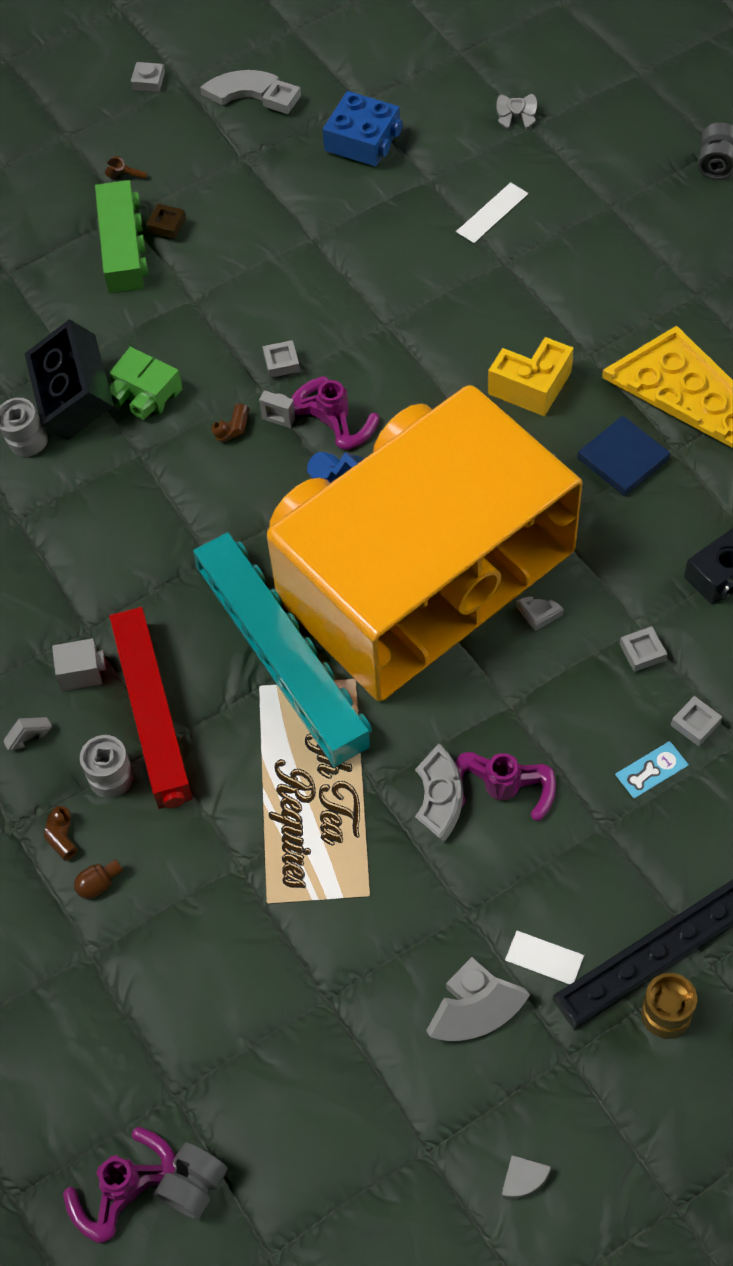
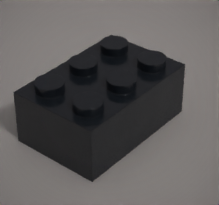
(68, 380)

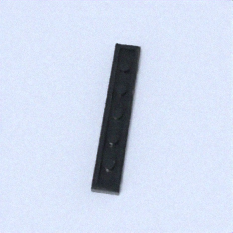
(647, 958)

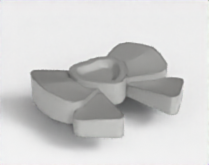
(516, 106)

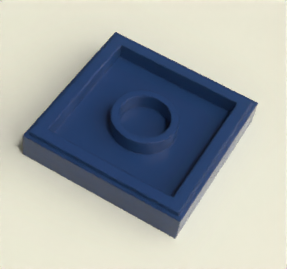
(623, 455)

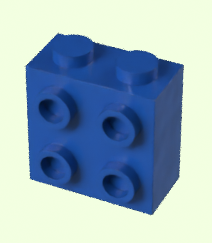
(362, 128)

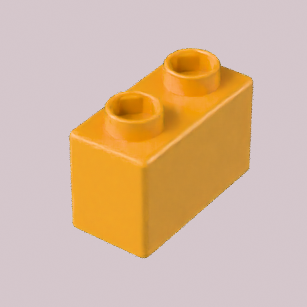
(422, 537)

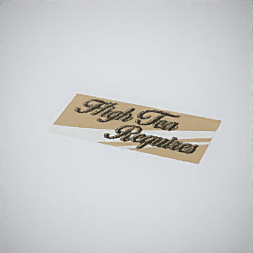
(309, 809)

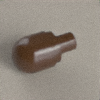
(96, 879)

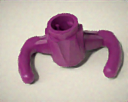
(332, 409)
(505, 776)
(120, 1195)

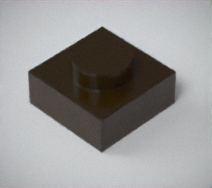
(166, 221)

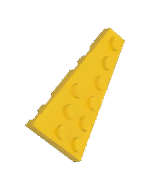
(680, 381)

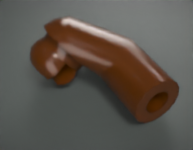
(227, 431)
(57, 831)

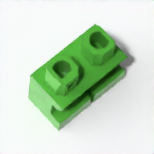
(143, 382)

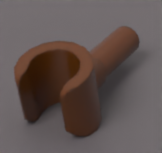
(117, 166)

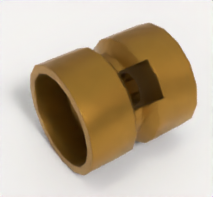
(669, 1005)

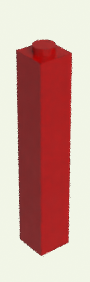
(150, 709)

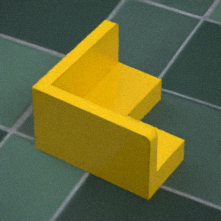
(532, 381)

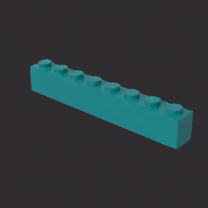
(283, 650)

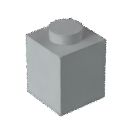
(78, 664)

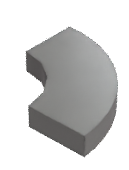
(238, 86)
(442, 793)
(478, 1013)

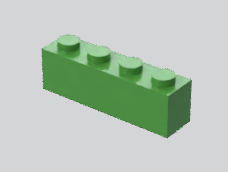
(119, 236)

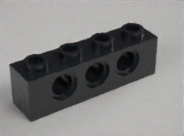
(706, 571)

